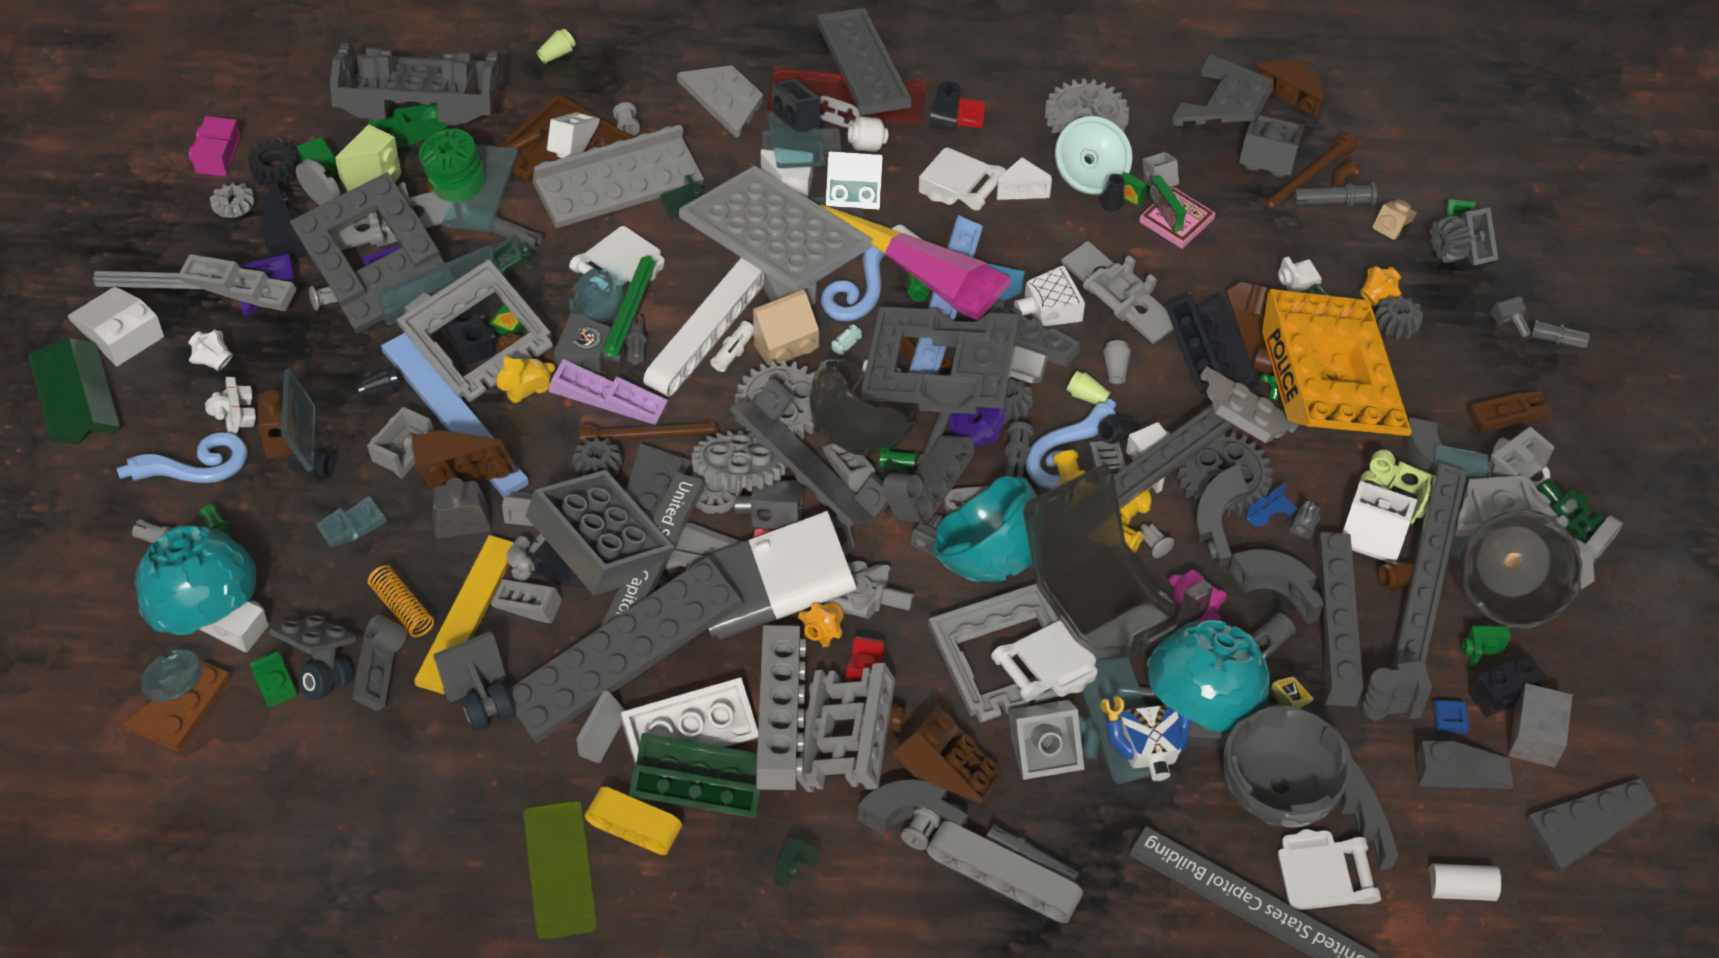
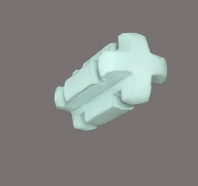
(846, 339)

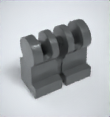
(1397, 691)

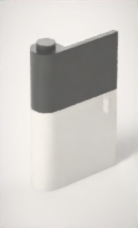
(782, 573)

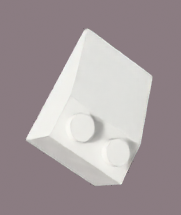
(118, 324)

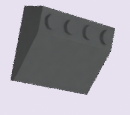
(597, 530)

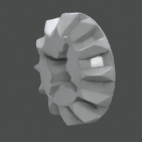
(240, 205)

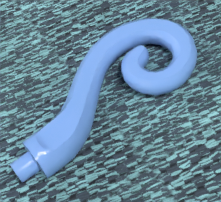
(872, 272)
(1078, 431)
(157, 465)

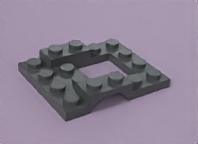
(360, 290)
(979, 365)

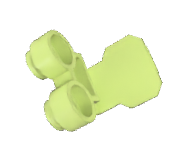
(1386, 474)

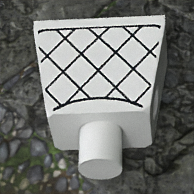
(1052, 299)

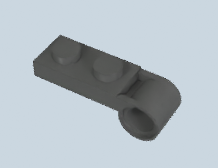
(375, 661)

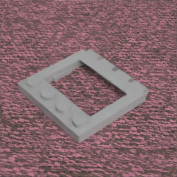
(454, 301)
(979, 620)

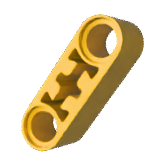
(633, 820)

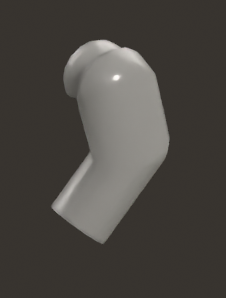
(517, 556)

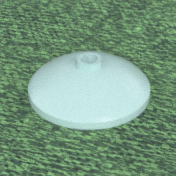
(1100, 142)

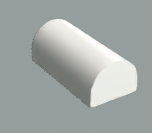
(1465, 882)

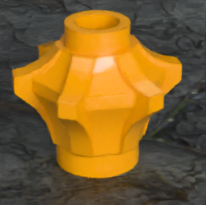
(1380, 285)
(822, 622)

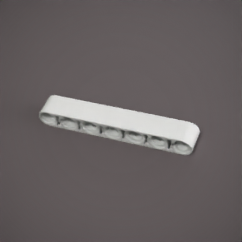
(704, 328)

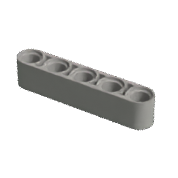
(1005, 871)

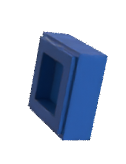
(1450, 716)

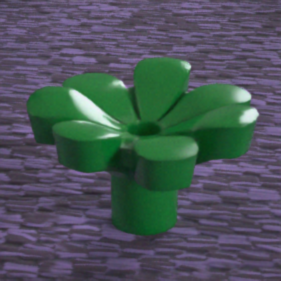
(1271, 380)

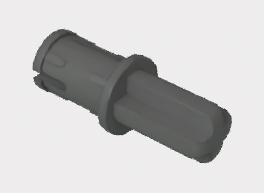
(1561, 334)
(636, 341)

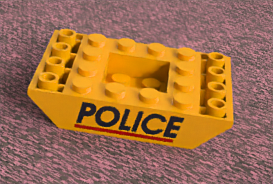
(1339, 339)

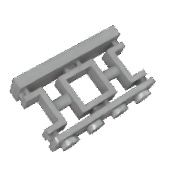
(868, 730)

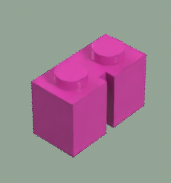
(215, 146)

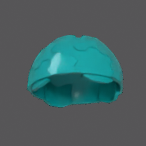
(988, 533)
(193, 579)
(1210, 674)

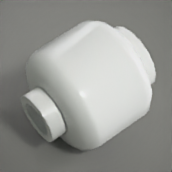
(867, 134)

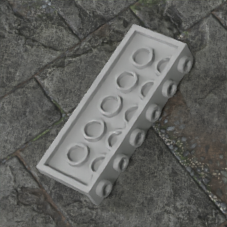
(614, 176)

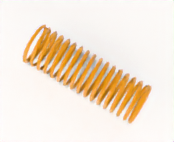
(415, 622)

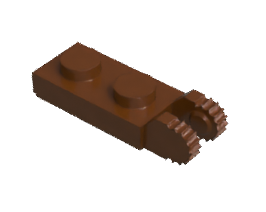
(1509, 411)

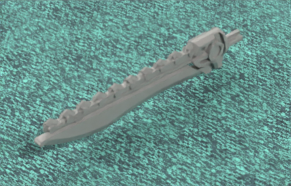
(864, 602)

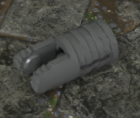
(1274, 633)

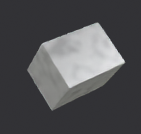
(1540, 725)

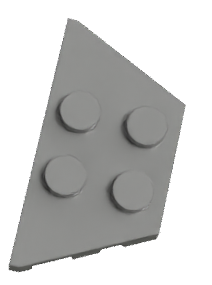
(724, 95)
(1245, 409)
(1497, 495)

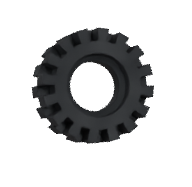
(270, 153)

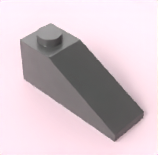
(1461, 766)

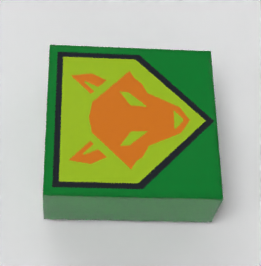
(1134, 189)
(505, 322)

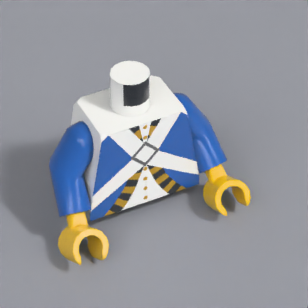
(1147, 735)

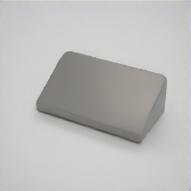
(600, 728)

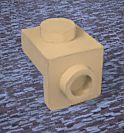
(1393, 218)

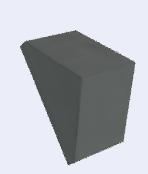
(1483, 236)

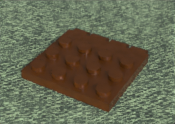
(537, 151)

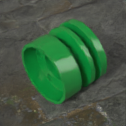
(452, 165)

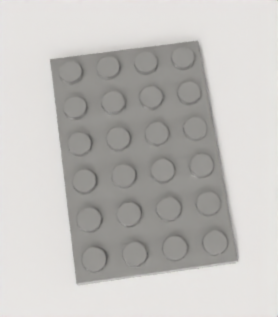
(775, 228)

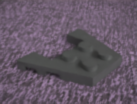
(1235, 99)

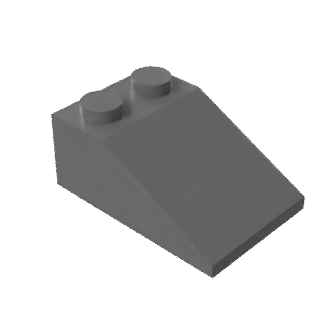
(1271, 145)

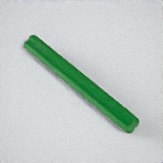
(629, 307)

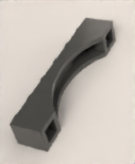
(1342, 647)

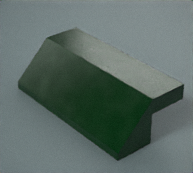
(73, 390)
(696, 775)

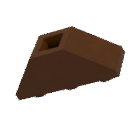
(1294, 84)

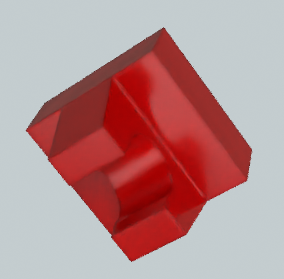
(971, 112)

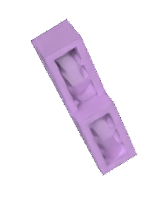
(614, 396)

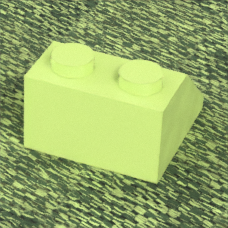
(367, 157)

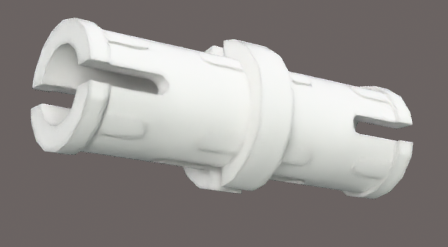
(723, 357)

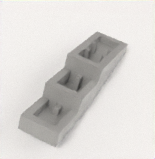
(240, 284)

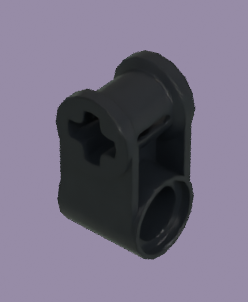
(946, 106)

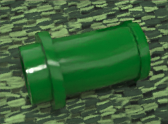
(917, 289)
(905, 459)
(213, 519)

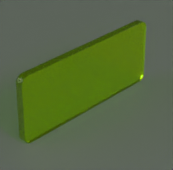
(559, 870)

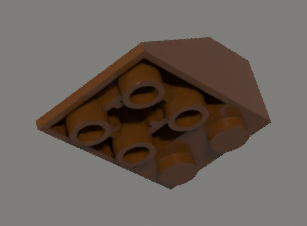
(462, 456)
(947, 757)

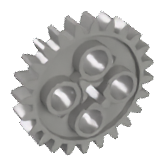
(1082, 101)
(795, 381)
(736, 462)

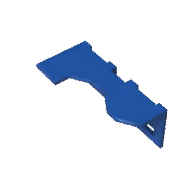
(1279, 505)

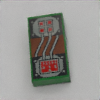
(1167, 203)

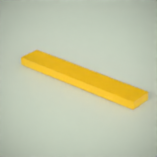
(468, 607)

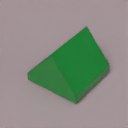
(1457, 207)

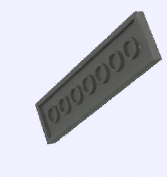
(622, 649)

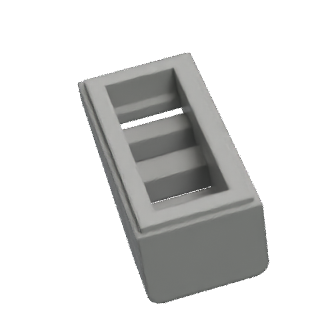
(1118, 458)
(851, 468)
(542, 610)

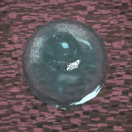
(597, 296)

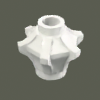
(209, 350)

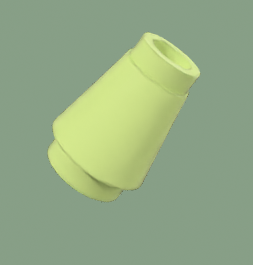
(556, 46)
(1087, 389)

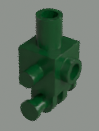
(1574, 508)

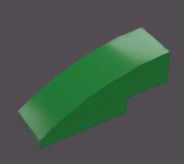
(411, 124)

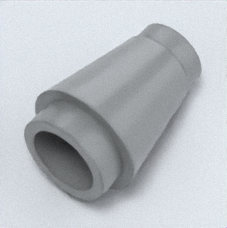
(1117, 360)

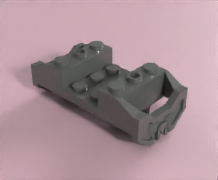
(397, 79)

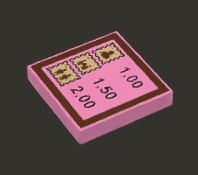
(1196, 219)

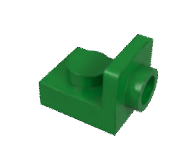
(1484, 639)
(273, 679)

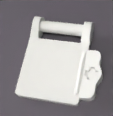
(955, 175)
(619, 255)
(1052, 659)
(1318, 873)

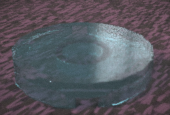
(171, 676)

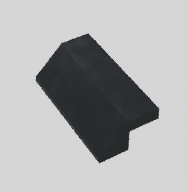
(1211, 340)

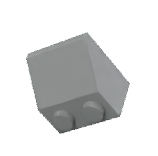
(1046, 739)

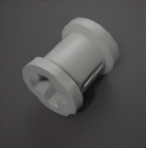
(625, 115)
(920, 828)

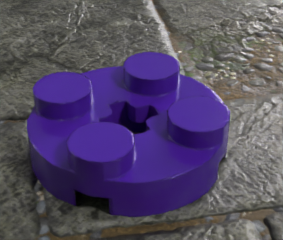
(983, 431)

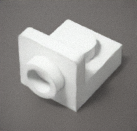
(1298, 276)

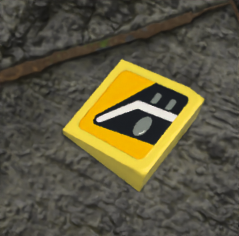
(1290, 693)

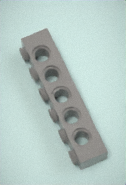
(779, 708)

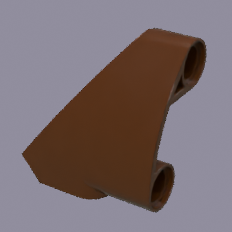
(1249, 309)

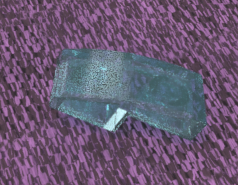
(347, 526)

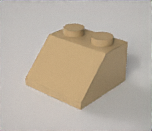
(785, 328)

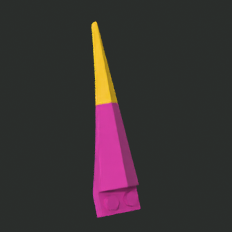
(956, 278)

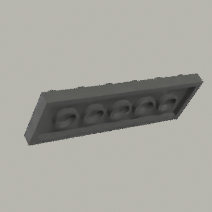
(863, 61)

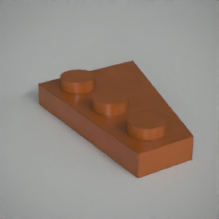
(176, 720)

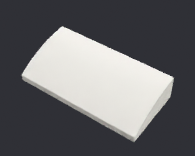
(709, 716)

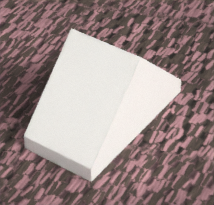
(1023, 182)

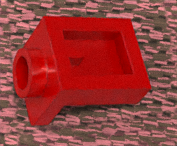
(864, 655)

